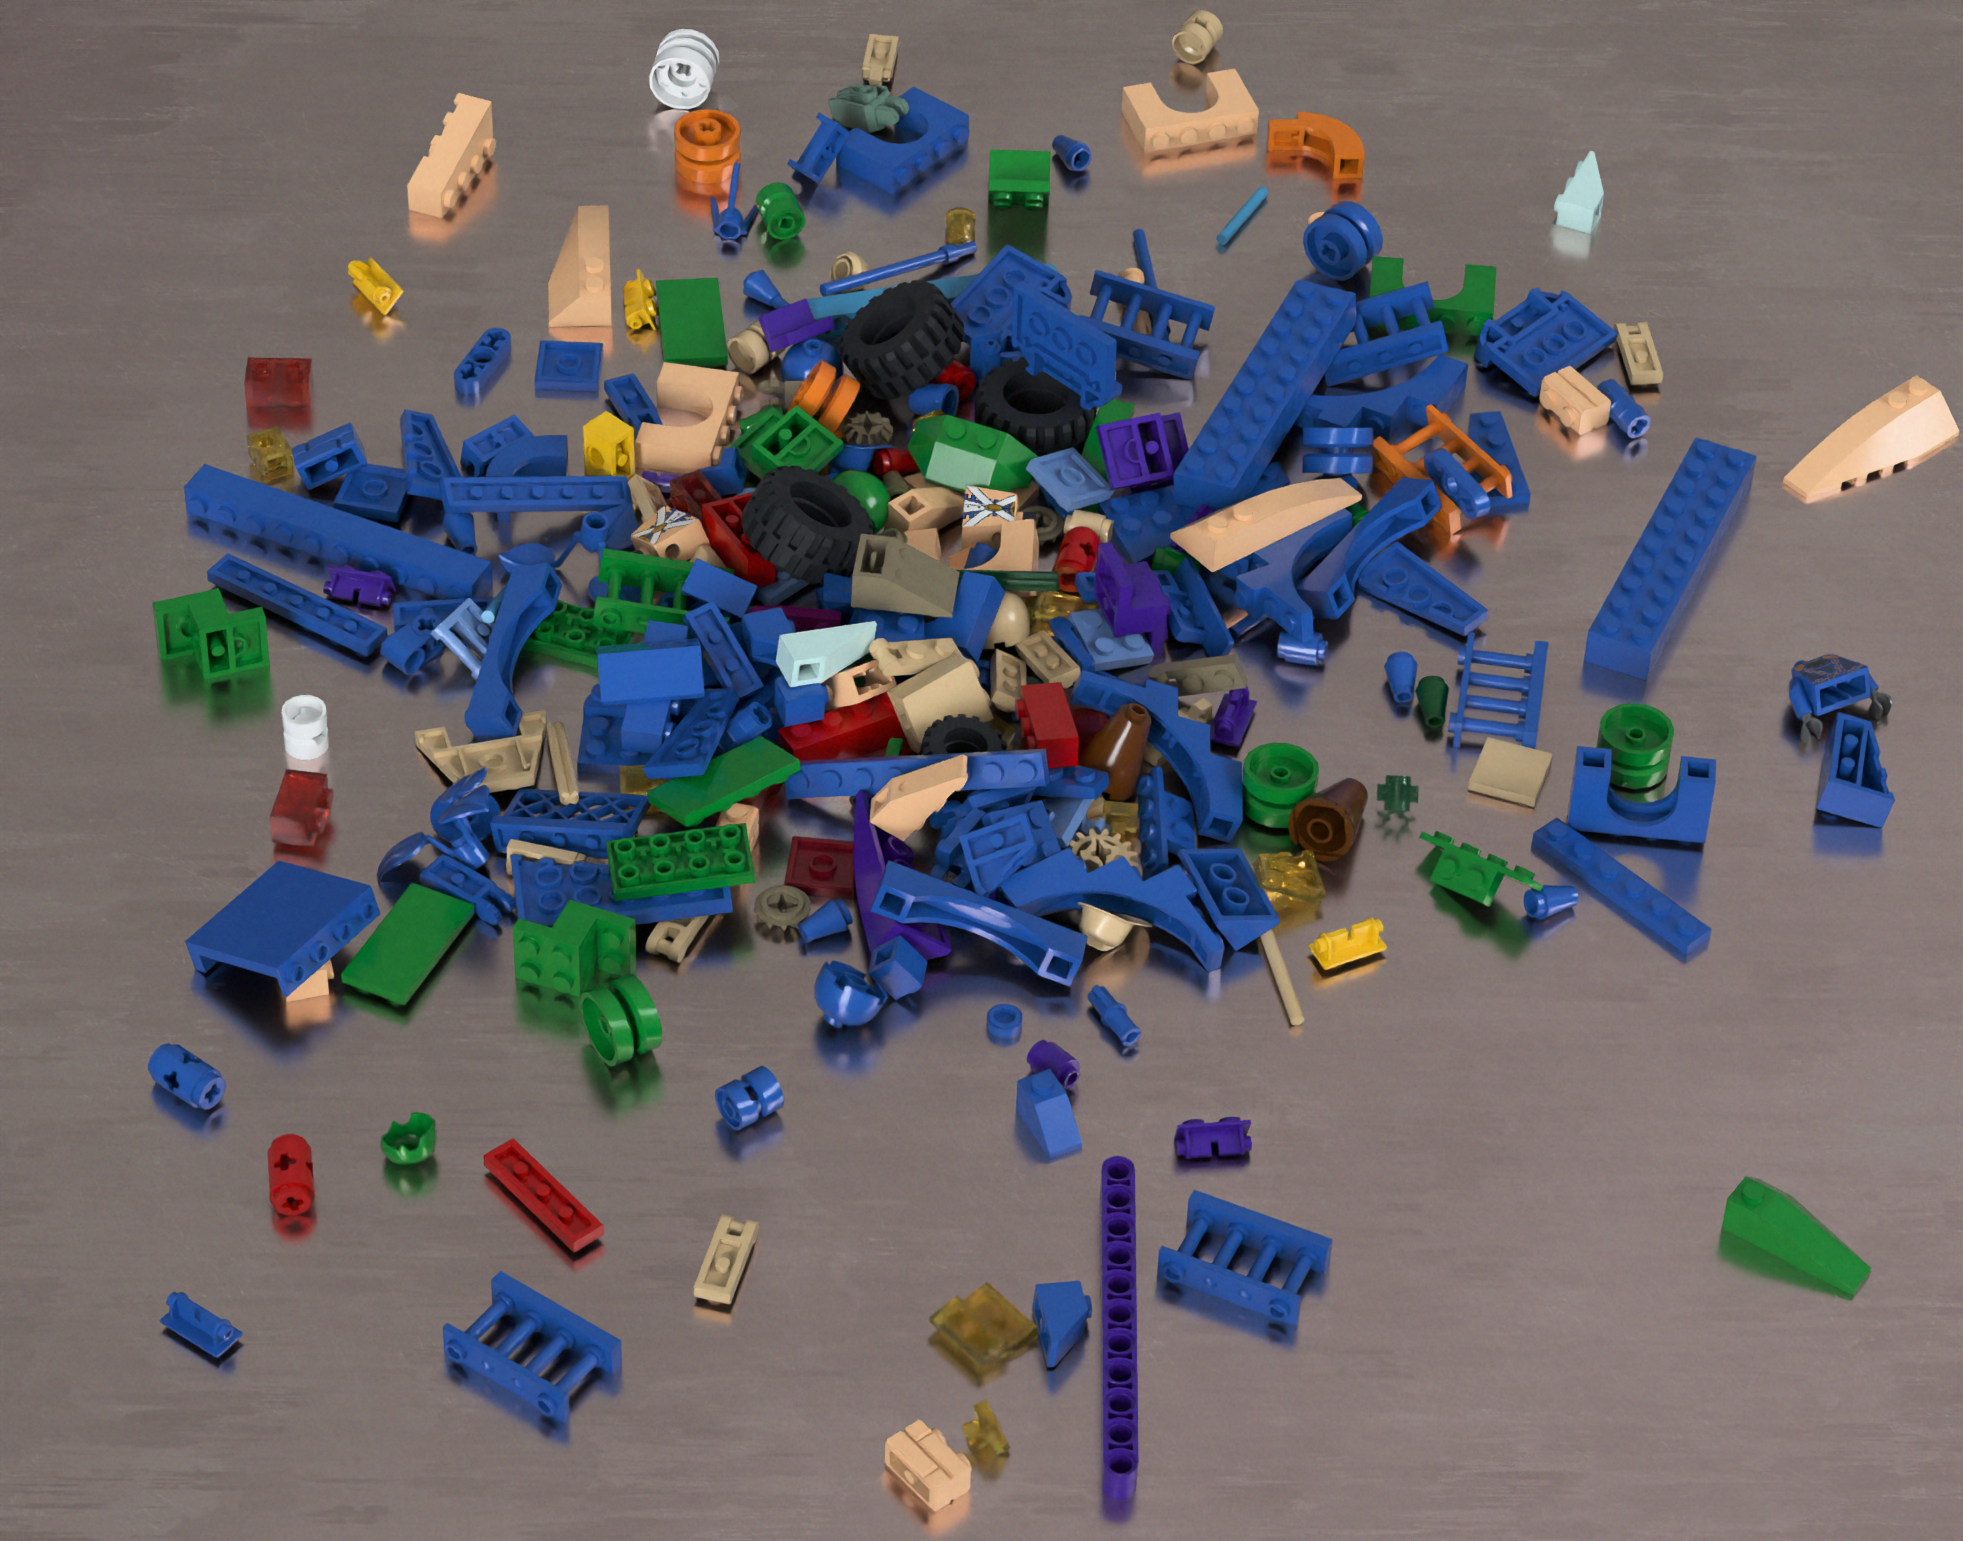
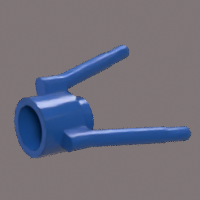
(730, 222)

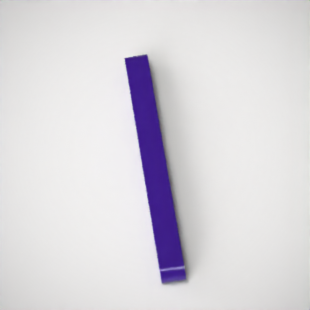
(1118, 1329)

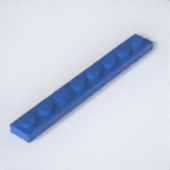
(984, 771)

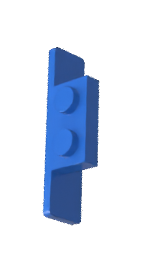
(1194, 613)
(1164, 823)

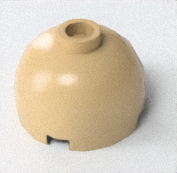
(1010, 623)

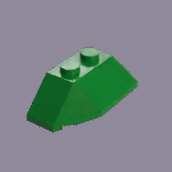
(969, 454)

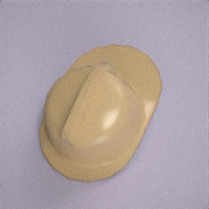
(1105, 929)

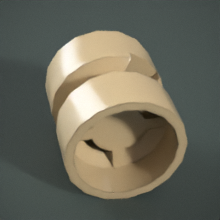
(1197, 37)
(750, 349)

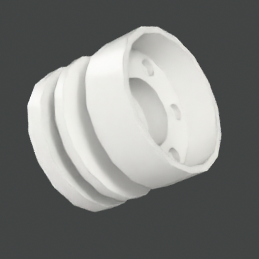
(684, 69)

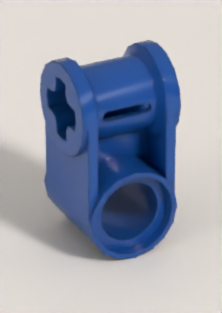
(413, 644)

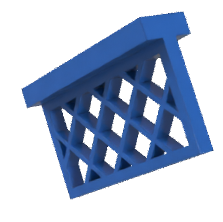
(577, 834)

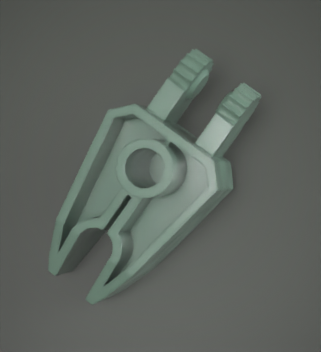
(867, 107)

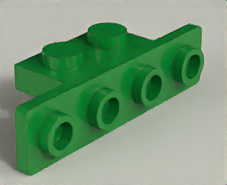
(1472, 875)

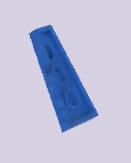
(425, 455)

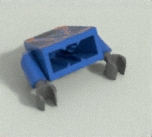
(1831, 684)

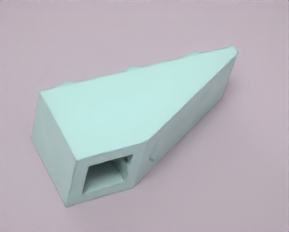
(1582, 199)
(821, 653)

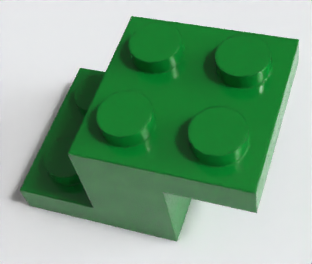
(1019, 178)
(787, 441)
(204, 628)
(574, 948)

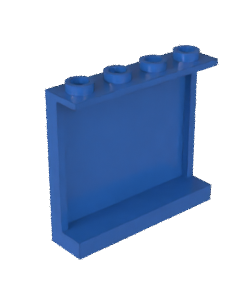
(285, 924)

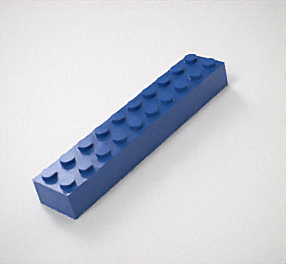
(1265, 397)
(1670, 559)

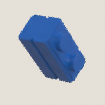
(329, 456)

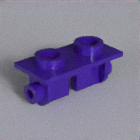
(373, 586)
(1232, 717)
(1199, 1136)

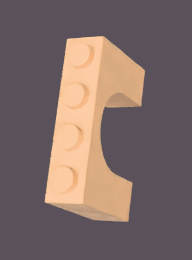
(1162, 128)
(693, 447)
(1016, 553)

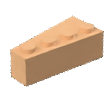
(453, 157)

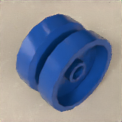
(1342, 240)
(1337, 452)

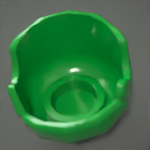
(412, 1141)

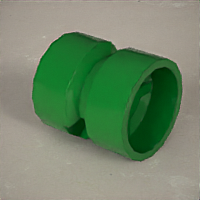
(780, 211)

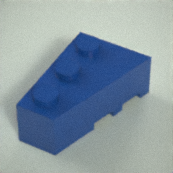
(1852, 774)

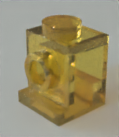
(270, 453)

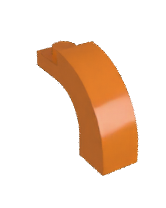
(1321, 136)

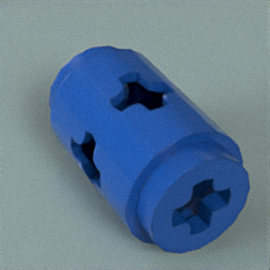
(186, 1076)

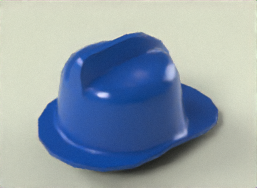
(854, 457)

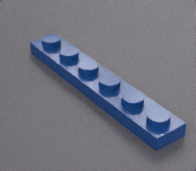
(533, 493)
(297, 604)
(1621, 886)

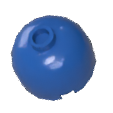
(805, 355)
(846, 995)

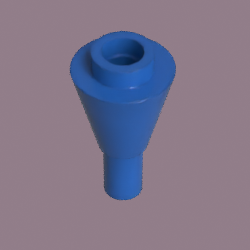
(760, 287)

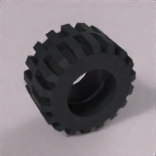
(961, 736)

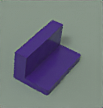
(792, 325)

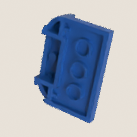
(988, 299)
(1542, 338)
(1064, 347)
(601, 736)

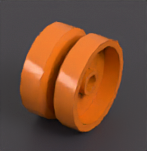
(707, 145)
(823, 399)

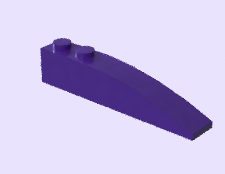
(871, 853)

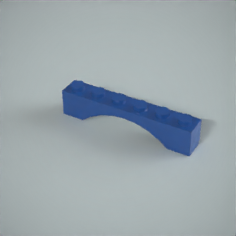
(1401, 510)
(527, 601)
(1042, 945)

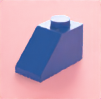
(1048, 1113)
(1060, 1317)

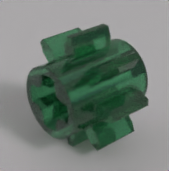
(1397, 793)

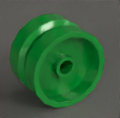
(1639, 744)
(1276, 781)
(621, 1020)

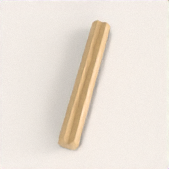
(562, 763)

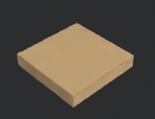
(1510, 771)

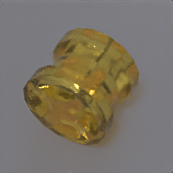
(960, 225)

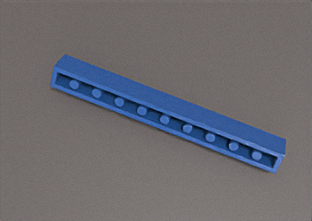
(336, 535)

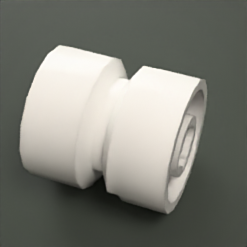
(305, 727)

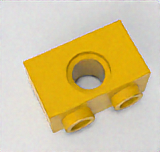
(608, 447)

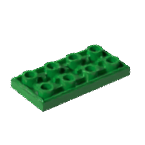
(692, 322)
(572, 637)
(727, 780)
(680, 862)
(408, 943)

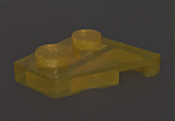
(1290, 875)

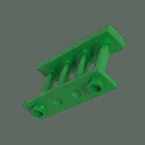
(646, 573)

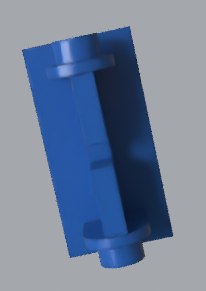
(985, 353)
(199, 1325)

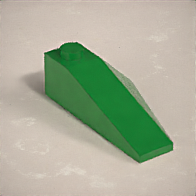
(1790, 1232)

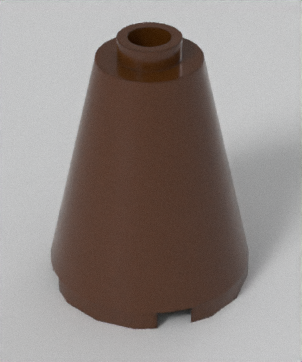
(1119, 749)
(1329, 819)

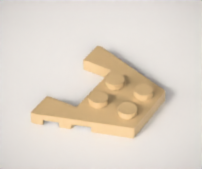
(509, 761)

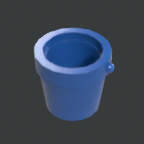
(934, 397)

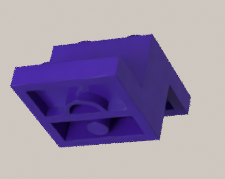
(1142, 449)
(1131, 598)

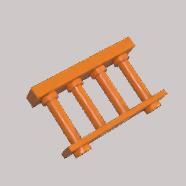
(1391, 463)

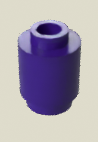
(1049, 1055)

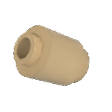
(1097, 522)

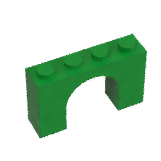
(1459, 314)

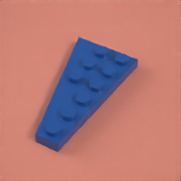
(1150, 516)
(546, 888)

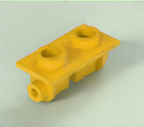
(375, 284)
(639, 302)
(1345, 946)

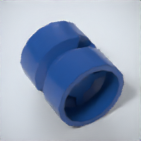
(749, 1098)

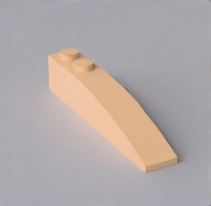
(581, 277)
(1886, 432)
(1262, 520)

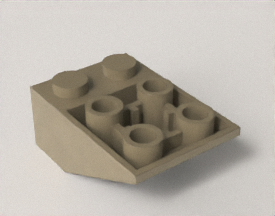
(901, 579)

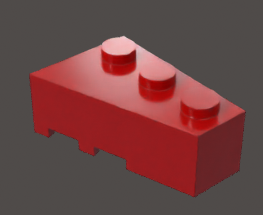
(725, 533)
(1048, 723)

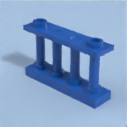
(1398, 346)
(1145, 349)
(1529, 686)
(1253, 1230)
(537, 1315)

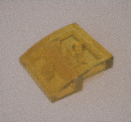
(984, 1325)

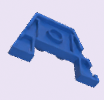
(890, 624)

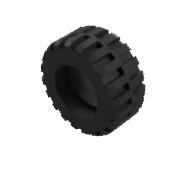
(902, 339)
(1012, 393)
(805, 524)

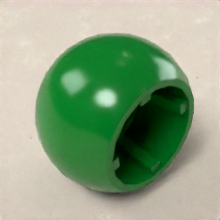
(870, 493)

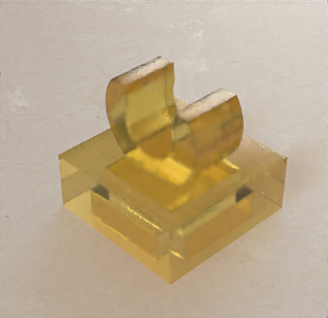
(1121, 816)
(985, 1430)

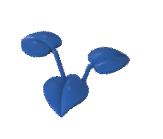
(598, 530)
(467, 800)

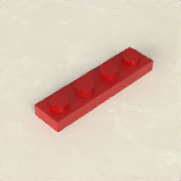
(543, 1195)

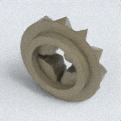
(855, 433)
(1051, 523)
(795, 901)

